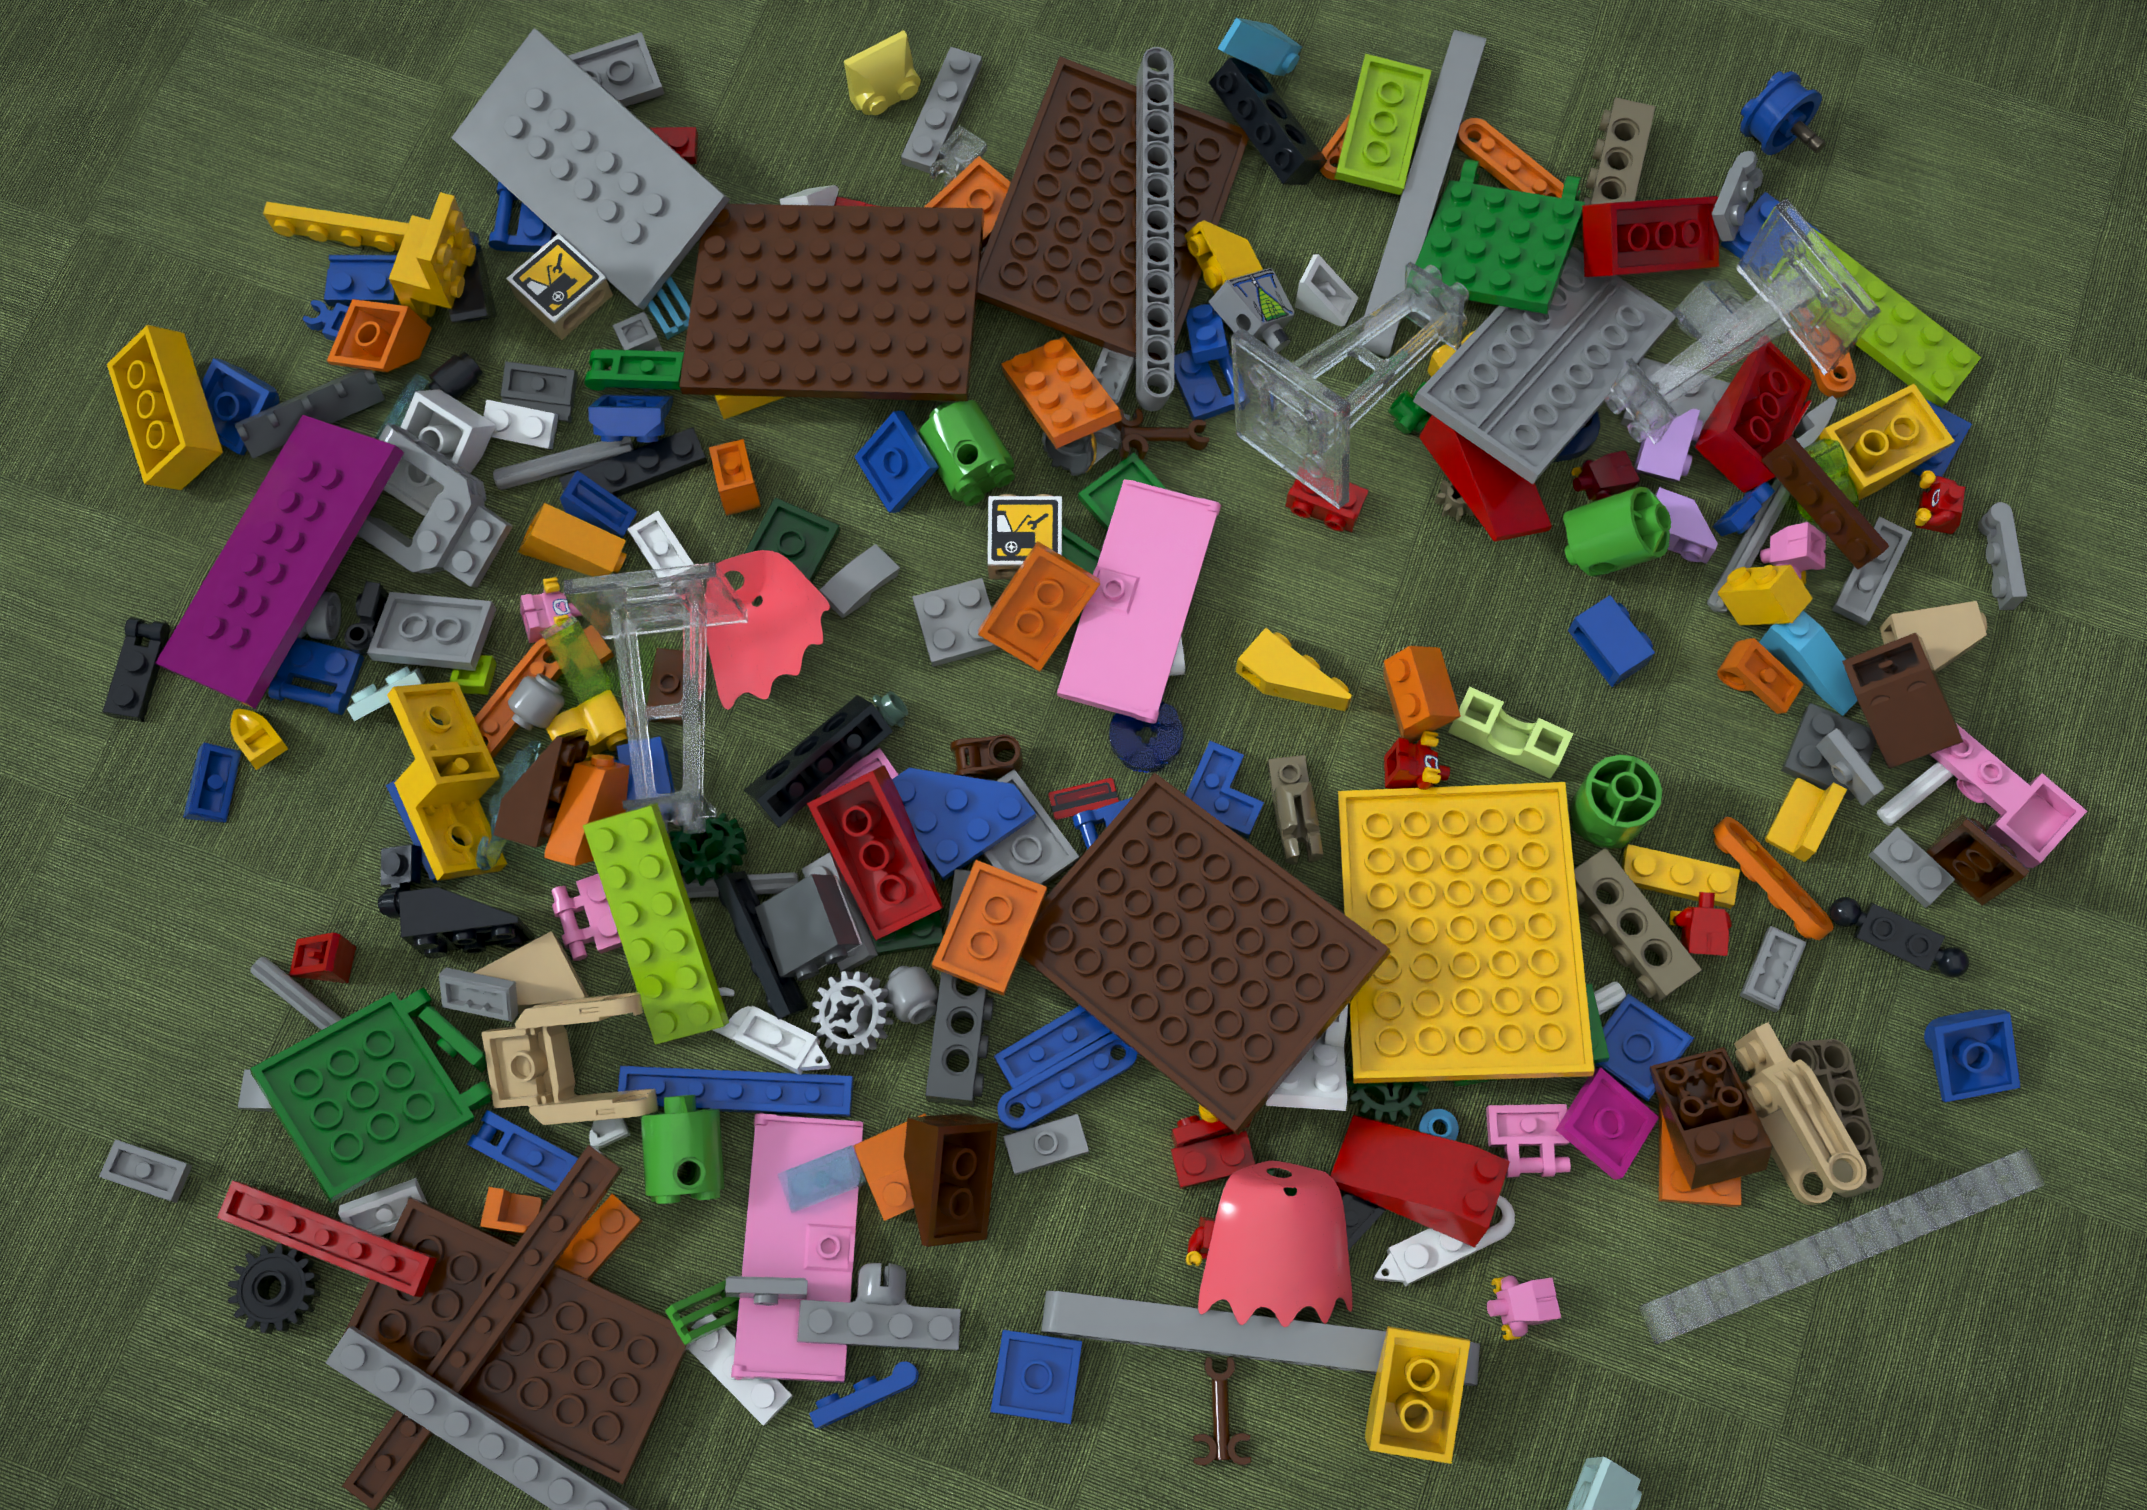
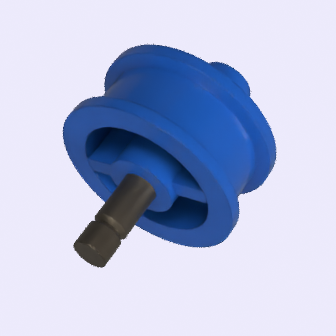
(1782, 114)

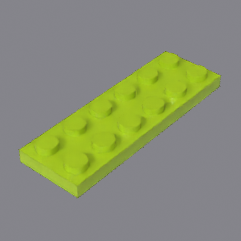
(1908, 339)
(656, 923)

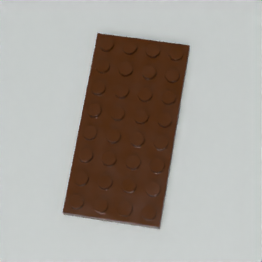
(569, 1373)

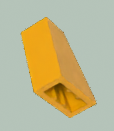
(572, 543)

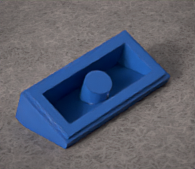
(212, 783)

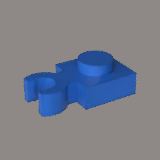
(328, 320)
(1740, 514)

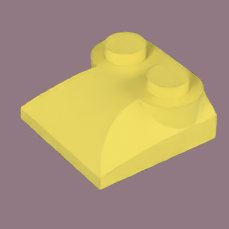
(882, 75)

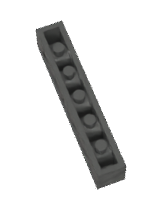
(942, 1083)

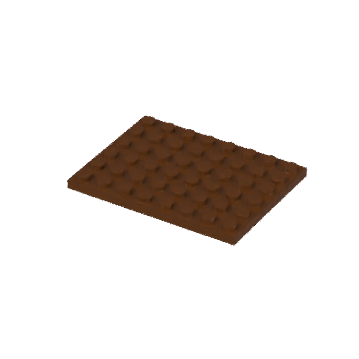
(1070, 211)
(835, 302)
(1199, 952)

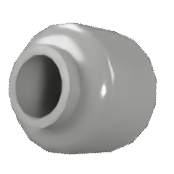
(536, 702)
(912, 994)

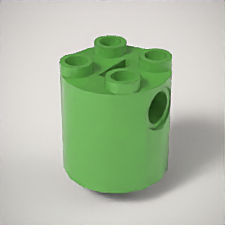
(967, 451)
(1617, 532)
(1616, 801)
(680, 1137)

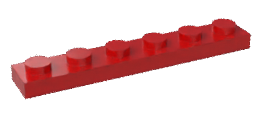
(327, 1238)

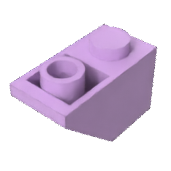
(1669, 456)
(1688, 529)

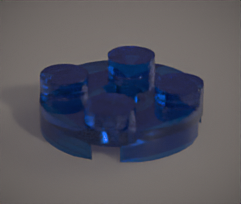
(1151, 755)

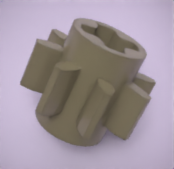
(1452, 507)

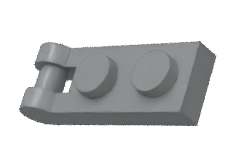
(2004, 556)

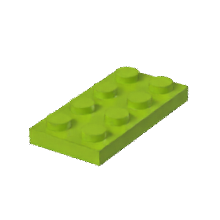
(1383, 124)

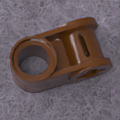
(983, 754)

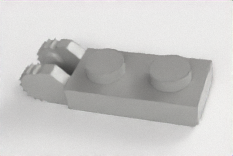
(1736, 194)

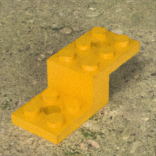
(433, 259)
(446, 777)

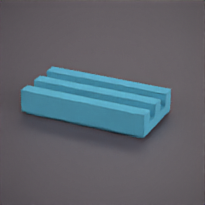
(679, 325)

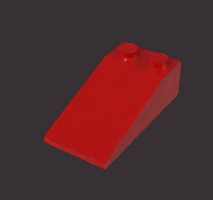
(1649, 236)
(1754, 417)
(1495, 494)
(877, 852)
(1421, 1177)

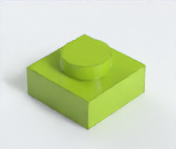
(476, 681)

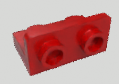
(1308, 503)

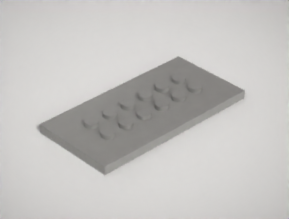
(590, 168)
(1538, 377)

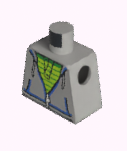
(1257, 306)

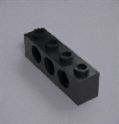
(1267, 122)
(818, 760)

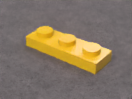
(1680, 875)

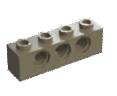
(1632, 123)
(1652, 933)

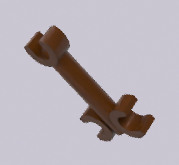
(1137, 437)
(1221, 1445)

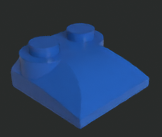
(232, 397)
(629, 416)
(1973, 1053)

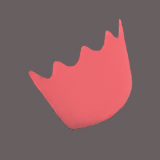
(777, 631)
(1278, 1246)

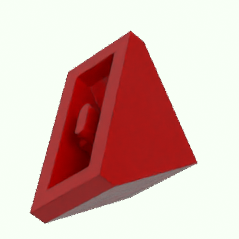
(323, 958)

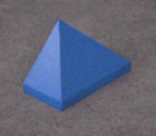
(596, 505)

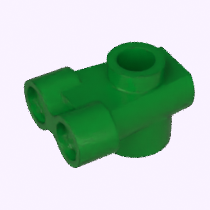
(1407, 413)

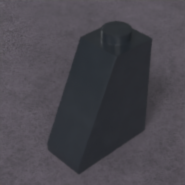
(477, 299)

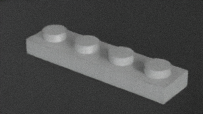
(941, 109)

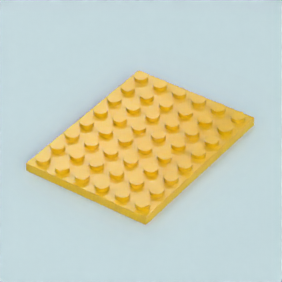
(1479, 933)

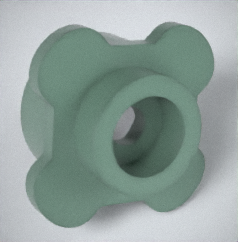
(891, 708)

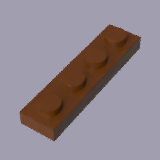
(1825, 502)

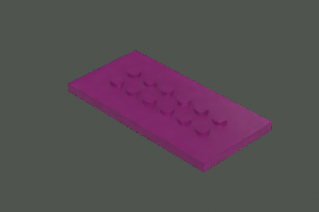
(279, 559)

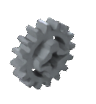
(867, 1015)

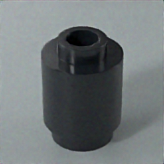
(455, 375)

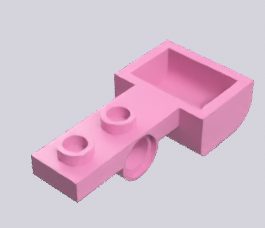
(2031, 814)

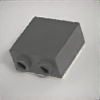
(808, 926)

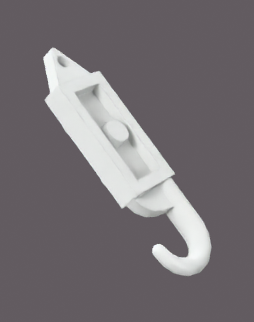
(773, 1038)
(1433, 1251)

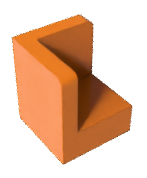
(509, 1211)

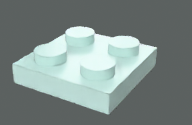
(371, 699)

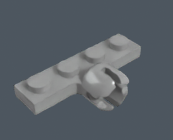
(879, 1316)

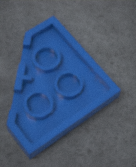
(959, 815)

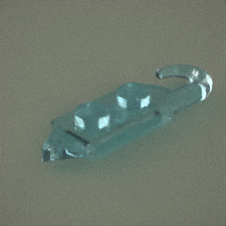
(489, 854)

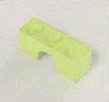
(1531, 745)

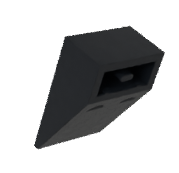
(444, 922)

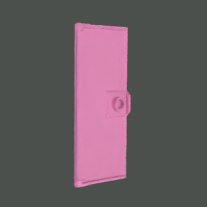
(1142, 601)
(801, 1244)

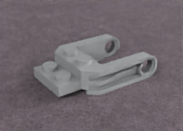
(456, 530)

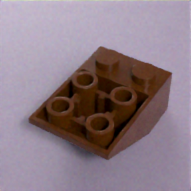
(1903, 700)
(534, 800)
(1710, 1118)

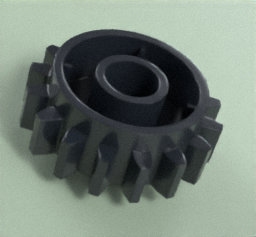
(254, 1285)

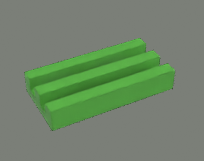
(696, 1299)

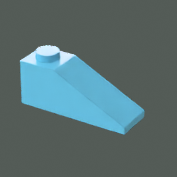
(1261, 46)
(1813, 658)

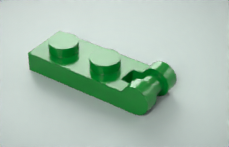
(634, 369)

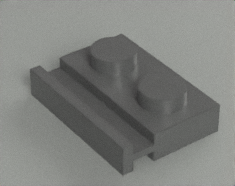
(540, 388)

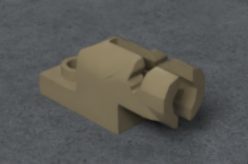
(1294, 808)

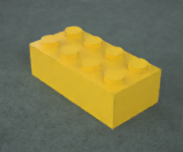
(164, 408)

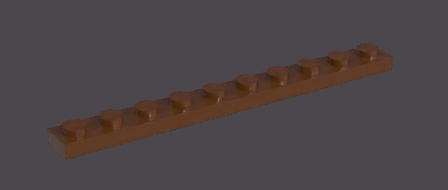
(489, 1319)

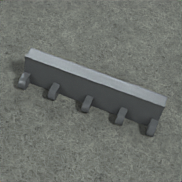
(325, 403)

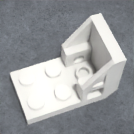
(1320, 1075)

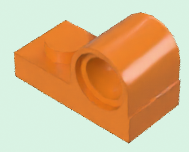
(734, 477)
(1755, 669)

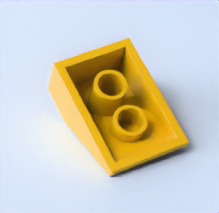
(1888, 439)
(1417, 1395)

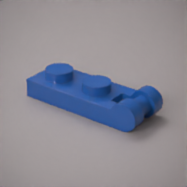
(523, 1151)
(866, 1394)

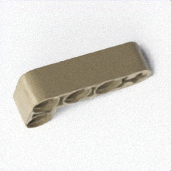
(1837, 1076)

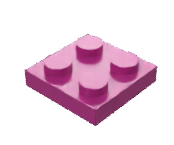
(1607, 1123)

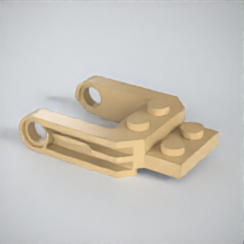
(535, 1067)
(1796, 1117)

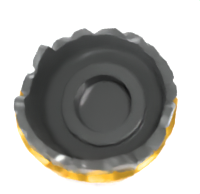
(1075, 456)

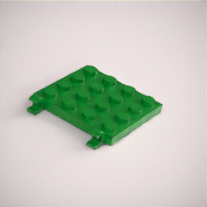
(1503, 241)
(365, 1094)

